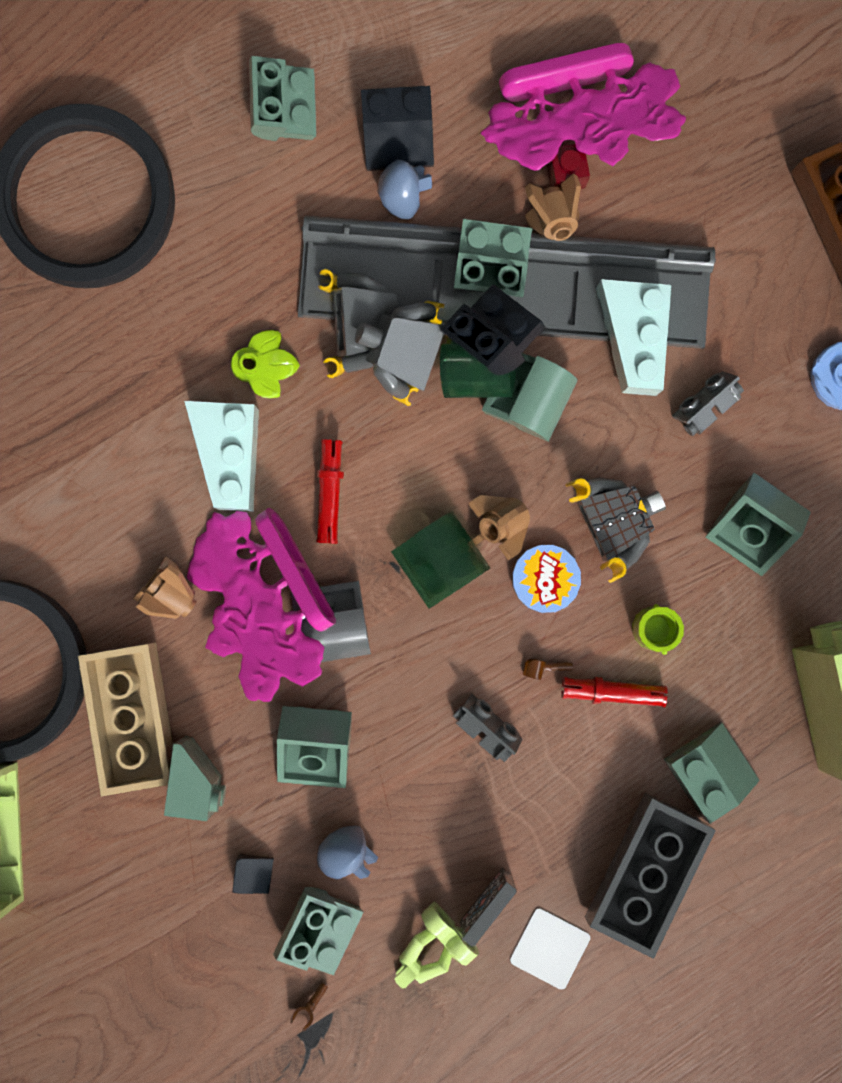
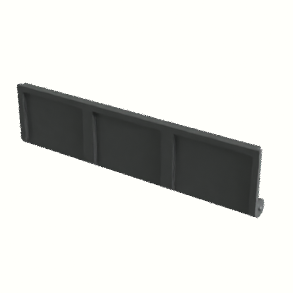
(560, 282)

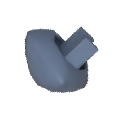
(400, 188)
(344, 853)

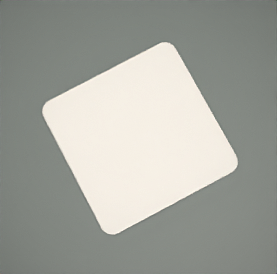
(550, 949)

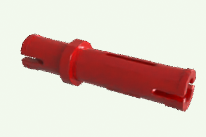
(329, 490)
(601, 690)

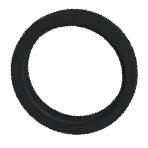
(71, 119)
(70, 646)

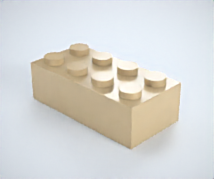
(127, 718)

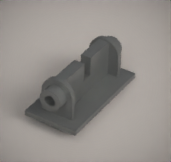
(719, 391)
(500, 737)

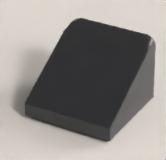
(252, 874)

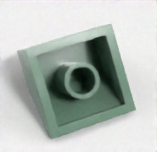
(759, 524)
(313, 746)
(713, 773)
(193, 783)

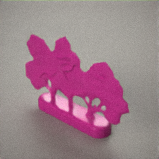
(592, 118)
(252, 611)

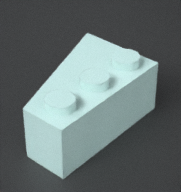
(638, 332)
(227, 450)

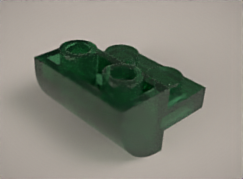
(467, 378)
(440, 559)

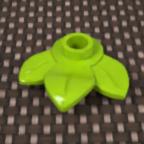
(269, 364)

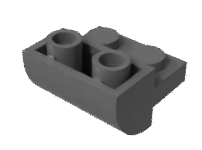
(349, 634)

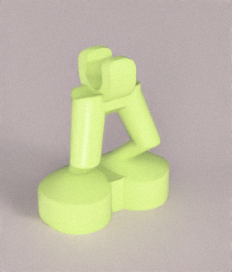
(438, 926)

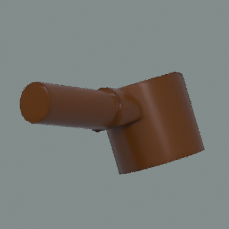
(534, 667)
(310, 1006)

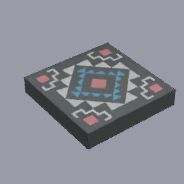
(487, 907)

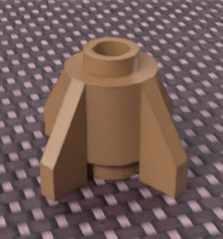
(554, 209)
(503, 522)
(166, 593)

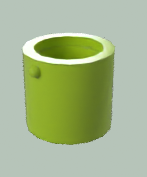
(658, 629)

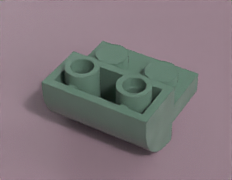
(281, 100)
(494, 256)
(537, 397)
(318, 931)

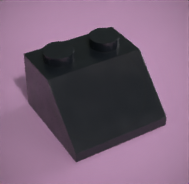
(397, 126)

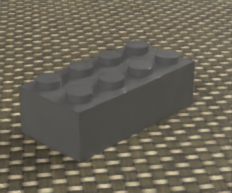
(649, 875)

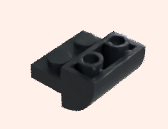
(494, 330)

